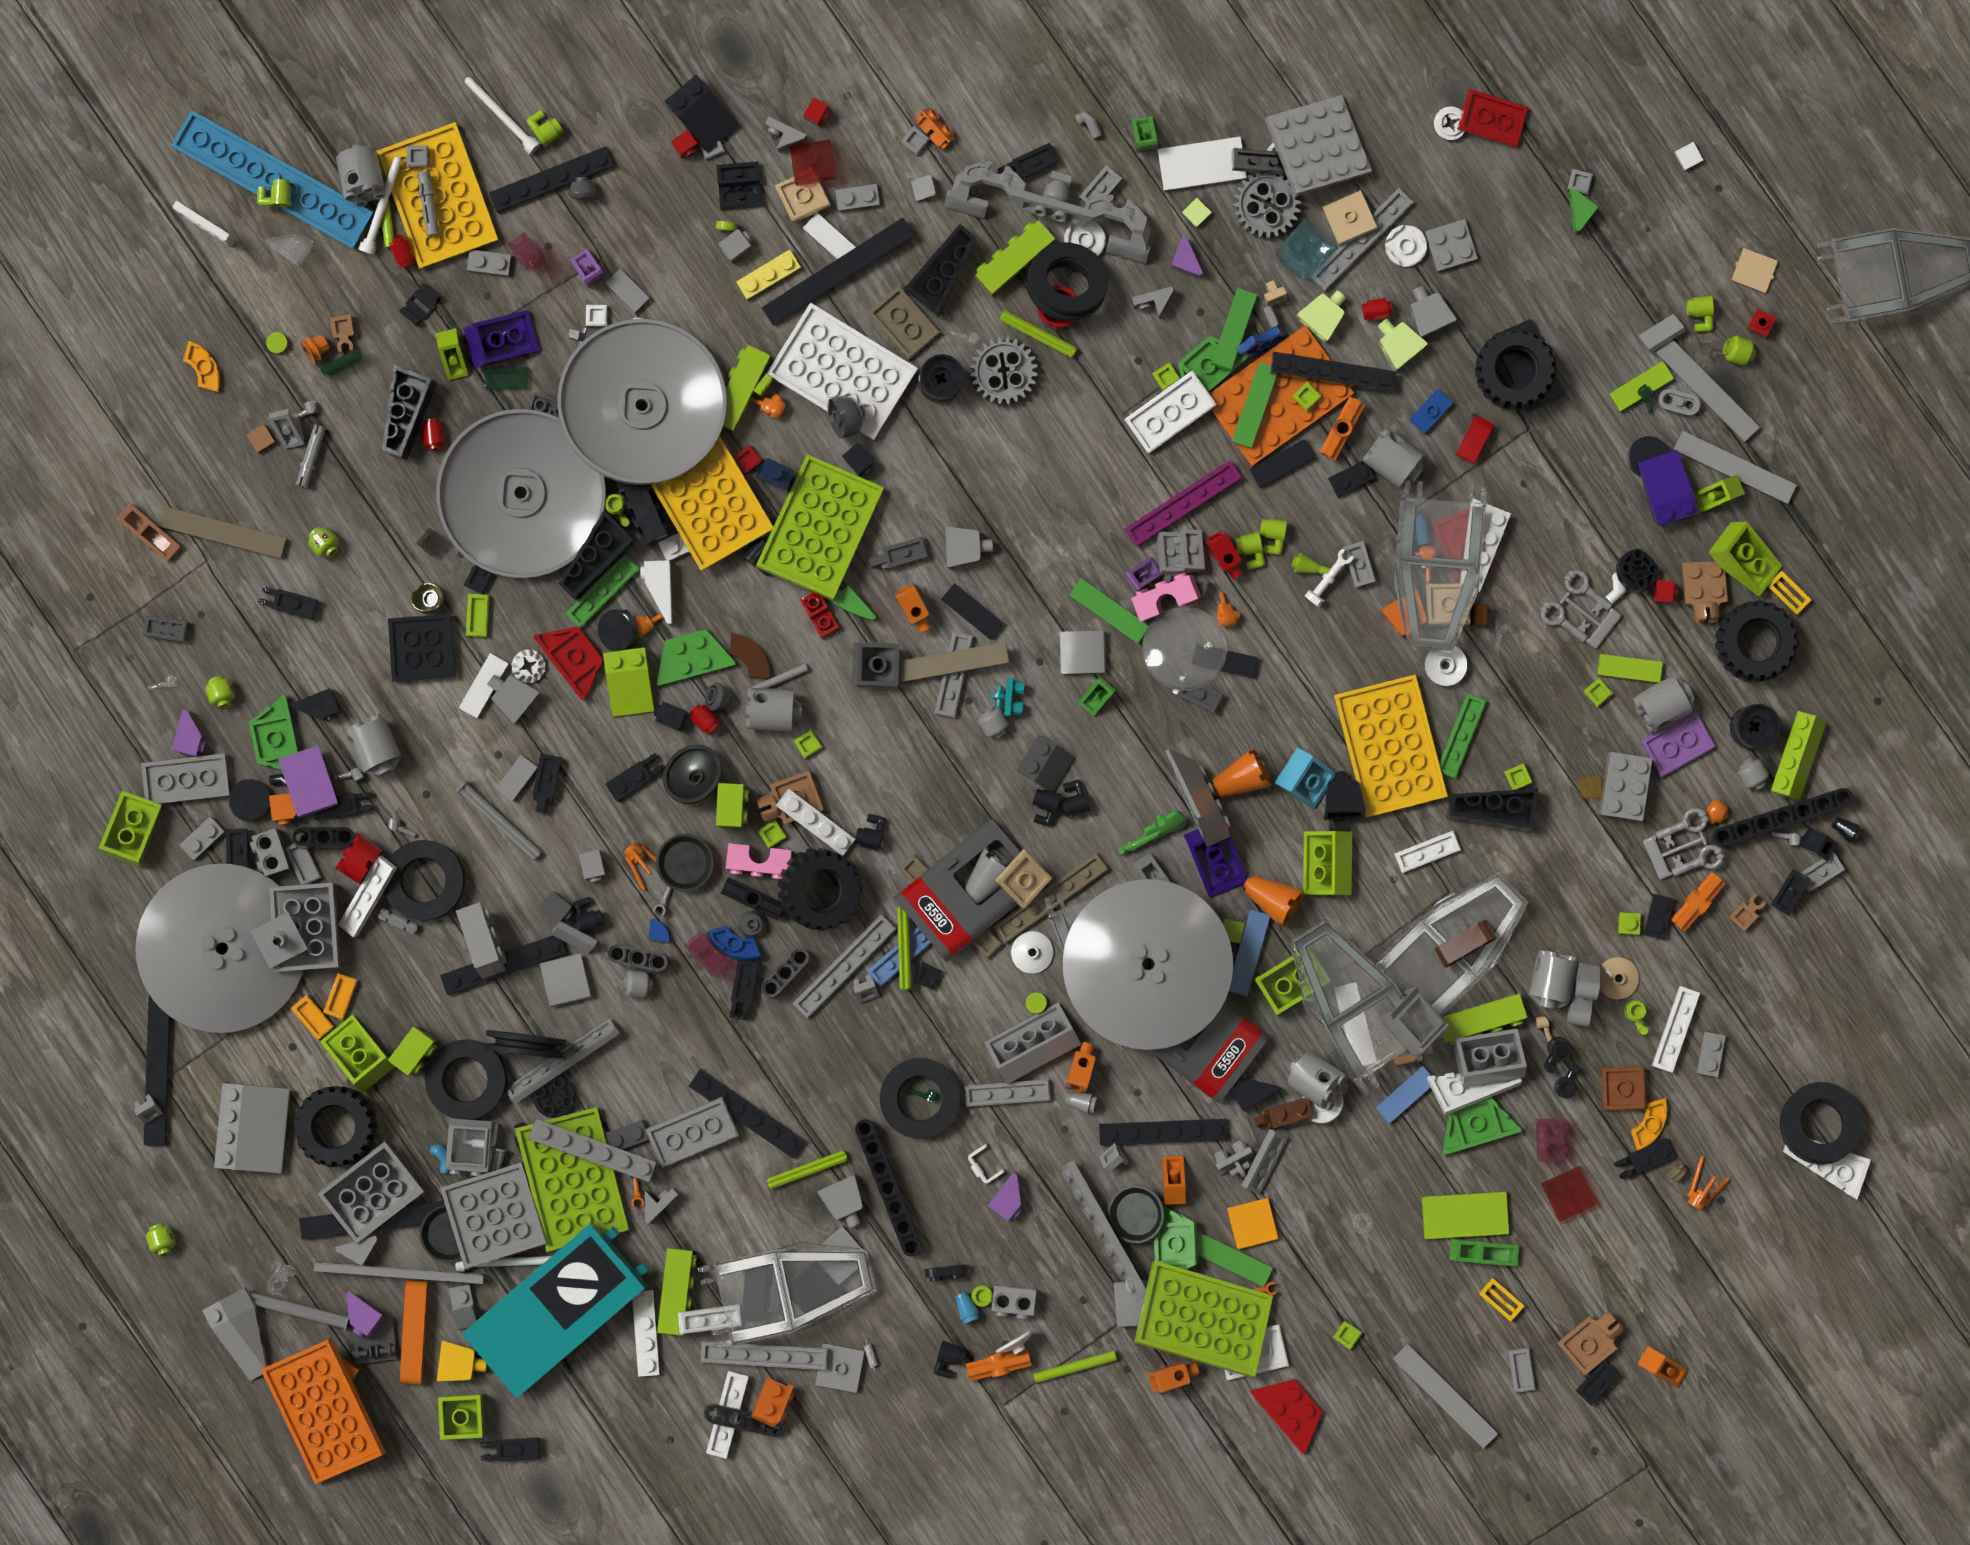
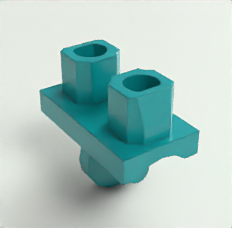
(1014, 687)

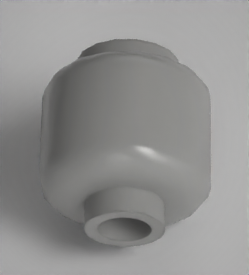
(993, 721)
(1753, 773)
(636, 983)

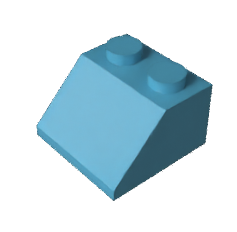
(1305, 777)

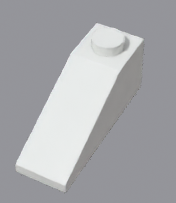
(658, 580)

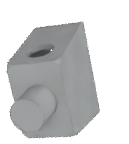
(1430, 312)
(964, 546)
(512, 696)
(843, 1200)

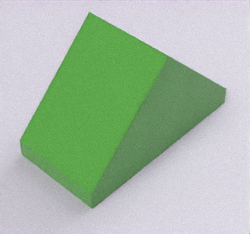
(1144, 134)
(1581, 209)
(1096, 696)

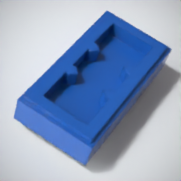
(1430, 411)

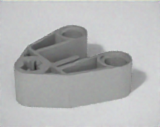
(1584, 992)

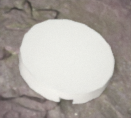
(1087, 235)
(1405, 246)

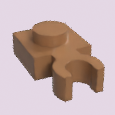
(342, 329)
(1745, 914)

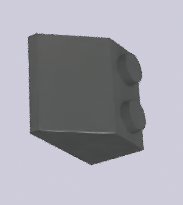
(875, 664)
(1045, 763)

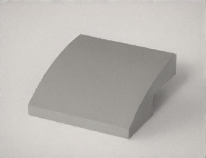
(1180, 551)
(1082, 652)
(565, 980)
(1126, 1310)

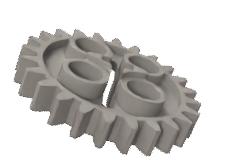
(1258, 221)
(984, 373)

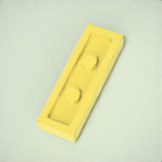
(768, 274)

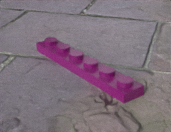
(1182, 503)

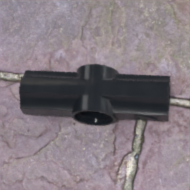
(740, 892)

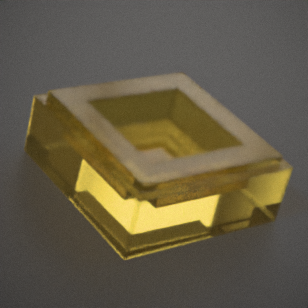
(1590, 787)

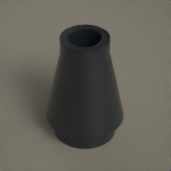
(1848, 830)

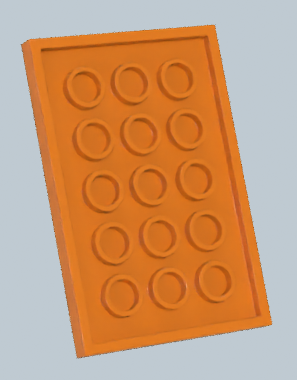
(1282, 415)
(323, 1411)

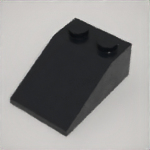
(701, 113)

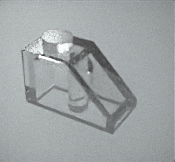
(293, 248)

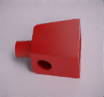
(1220, 545)

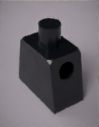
(1344, 799)

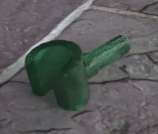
(1644, 392)
(930, 1096)

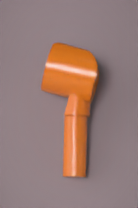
(636, 1193)
(1265, 1289)

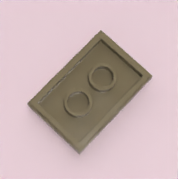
(904, 322)

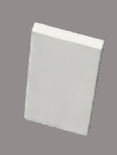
(1199, 164)
(1170, 412)

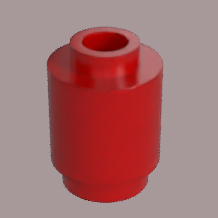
(402, 250)
(1377, 309)
(433, 434)
(704, 719)

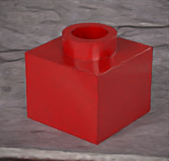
(816, 112)
(685, 144)
(1757, 329)
(1664, 591)

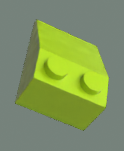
(1745, 557)
(628, 682)
(130, 829)
(357, 1054)

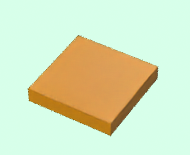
(1252, 1223)

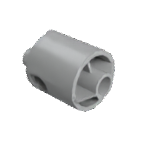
(360, 174)
(1394, 458)
(1664, 703)
(772, 709)
(374, 746)
(1553, 979)
(1317, 1080)

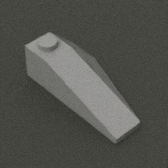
(237, 1328)

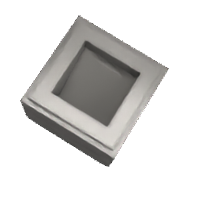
(923, 188)

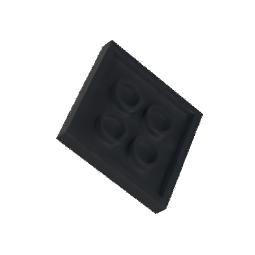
(421, 647)

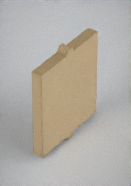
(1754, 270)

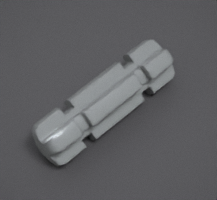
(398, 921)

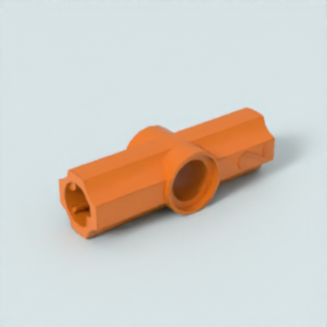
(1349, 417)
(1698, 901)
(998, 1364)

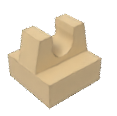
(1274, 295)

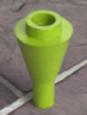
(1304, 564)

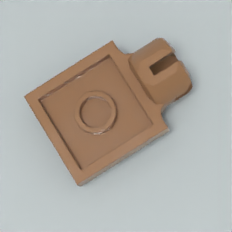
(1704, 589)
(801, 785)
(1591, 1341)

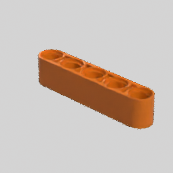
(414, 1332)

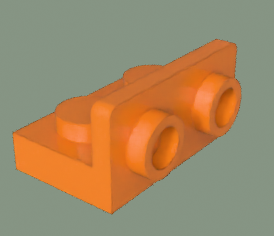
(772, 1402)

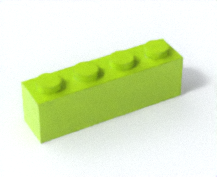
(1014, 258)
(742, 383)
(1798, 756)
(1484, 1017)
(675, 1289)

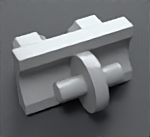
(1236, 1163)

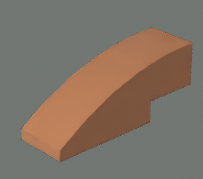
(148, 532)

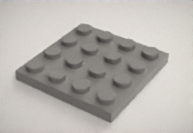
(1318, 145)
(493, 1215)

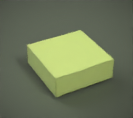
(1196, 212)

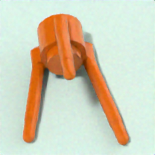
(635, 854)
(1700, 1198)

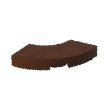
(751, 655)

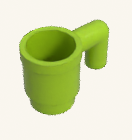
(547, 131)
(279, 194)
(1701, 308)
(616, 506)
(1274, 530)
(1249, 545)
(1635, 1012)

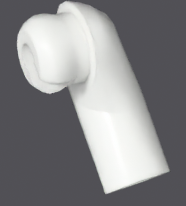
(1618, 590)

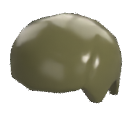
(427, 598)

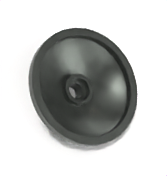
(688, 766)

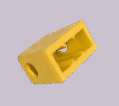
(458, 1362)

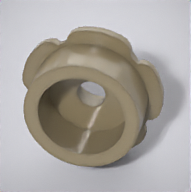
(1676, 1171)

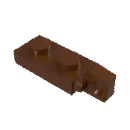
(1286, 1115)

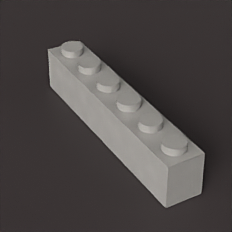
(591, 1150)

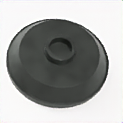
(684, 862)
(1136, 1214)
(438, 1236)

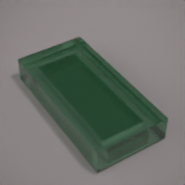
(341, 363)
(506, 378)

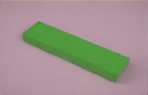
(1234, 329)
(1254, 406)
(602, 591)
(1109, 610)
(1461, 735)
(1233, 1259)

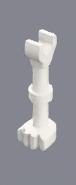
(1328, 578)

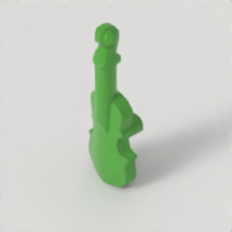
(1166, 824)

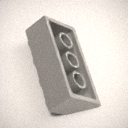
(1032, 1043)

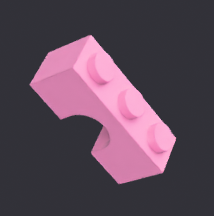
(1149, 602)
(739, 860)

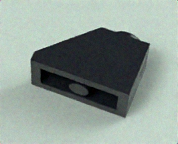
(319, 705)
(1250, 1092)

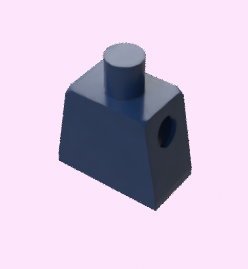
(776, 475)

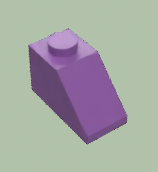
(188, 736)
(1007, 1199)
(362, 1317)

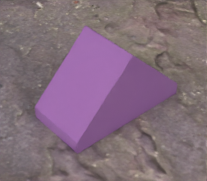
(1185, 259)
(587, 268)
(1143, 574)

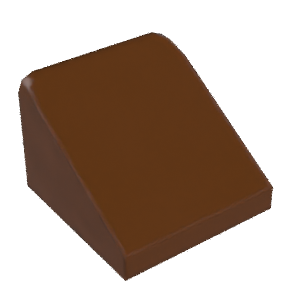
(1479, 615)

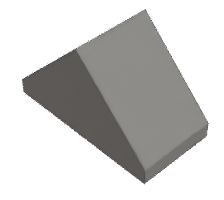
(358, 1252)

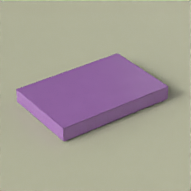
(1677, 744)
(308, 781)

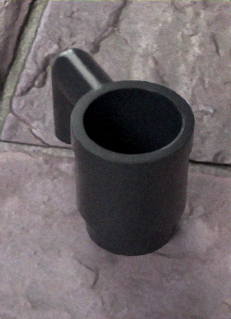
(754, 552)
(1046, 801)
(1078, 803)
(869, 837)
(587, 921)
(1558, 1050)
(1565, 1086)
(949, 1354)

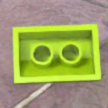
(1327, 863)

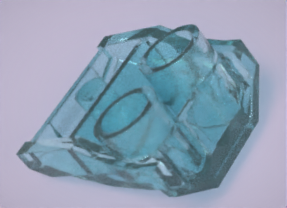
(1304, 250)

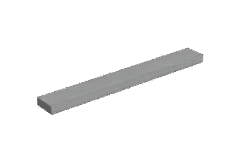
(399, 1272)

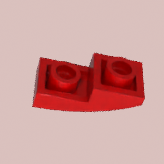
(1474, 439)
(820, 614)

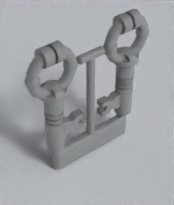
(1603, 627)
(1657, 857)

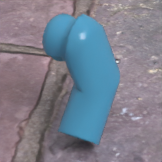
(440, 1152)

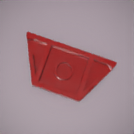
(573, 657)
(1291, 1410)

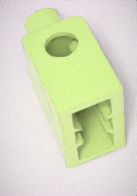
(1323, 315)
(1399, 343)

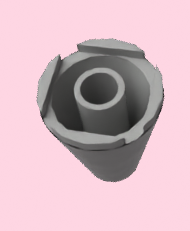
(982, 880)

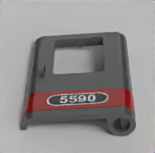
(943, 907)
(1217, 1053)

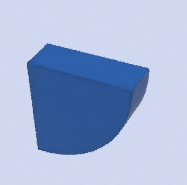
(658, 931)

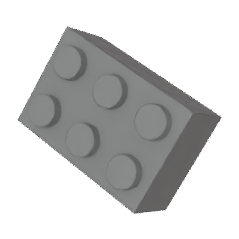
(1625, 786)
(482, 940)
(1490, 1057)

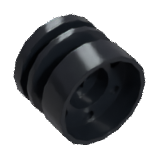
(939, 366)
(1766, 727)

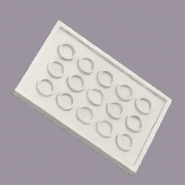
(835, 360)

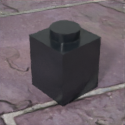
(858, 460)
(670, 715)
(1818, 844)

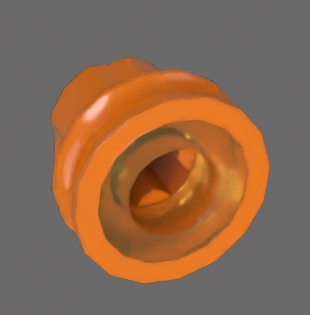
(314, 348)

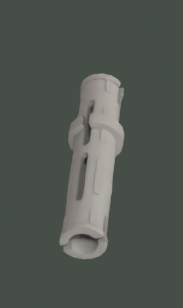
(428, 205)
(310, 457)

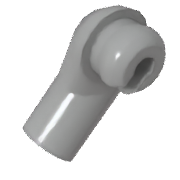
(1085, 117)

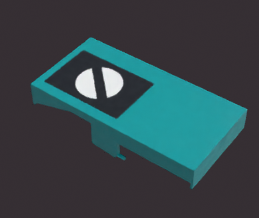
(555, 1308)

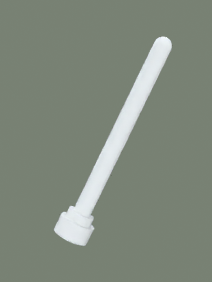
(530, 144)
(368, 243)
(508, 1261)

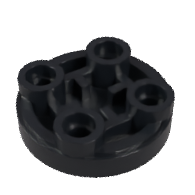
(1643, 449)
(1636, 570)
(617, 630)
(249, 800)
(555, 1097)

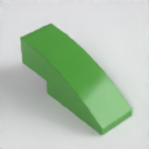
(852, 603)
(1484, 1252)

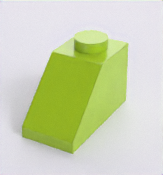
(451, 354)
(1718, 493)

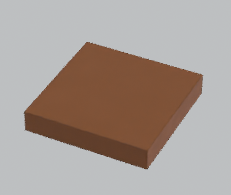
(1624, 1088)

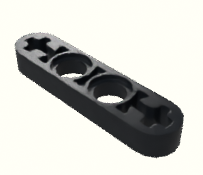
(743, 1423)

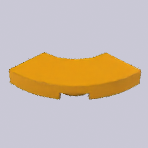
(205, 366)
(1651, 1125)

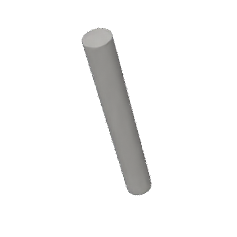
(782, 677)

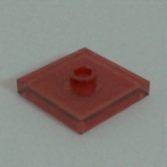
(813, 162)
(1568, 1193)

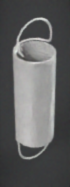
(870, 1355)

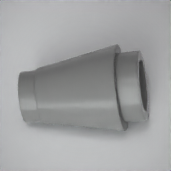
(1082, 1101)

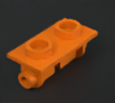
(930, 121)

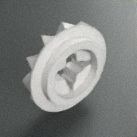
(1441, 119)
(537, 670)

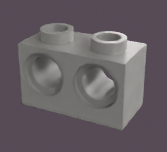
(276, 850)
(1014, 1295)

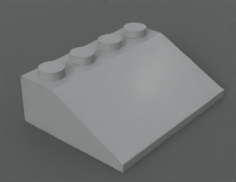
(1199, 797)
(316, 918)
(252, 1128)
(370, 1191)

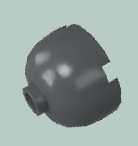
(846, 415)

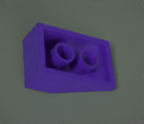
(501, 338)
(1667, 488)
(1216, 864)

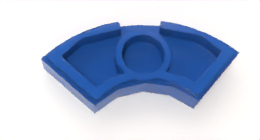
(1262, 341)
(734, 946)

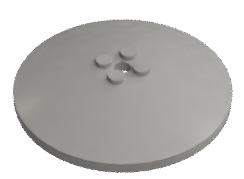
(651, 365)
(509, 532)
(180, 956)
(1107, 972)

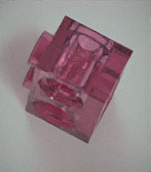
(525, 251)
(706, 954)
(1544, 1140)

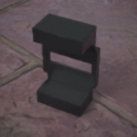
(425, 296)

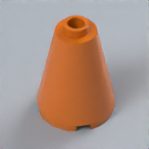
(1242, 776)
(1274, 898)

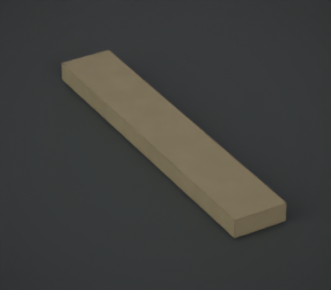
(222, 532)
(953, 662)
(1036, 909)
(986, 942)

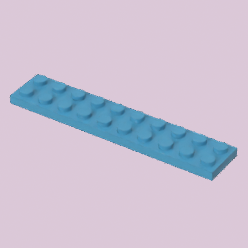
(254, 168)

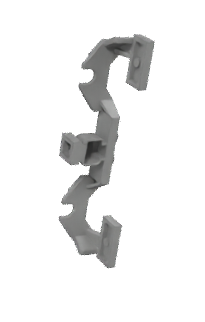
(1052, 205)

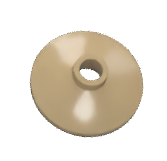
(1622, 989)

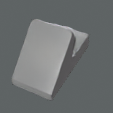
(790, 135)
(1159, 298)
(287, 428)
(653, 1208)
(463, 1306)

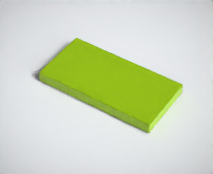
(1465, 1215)

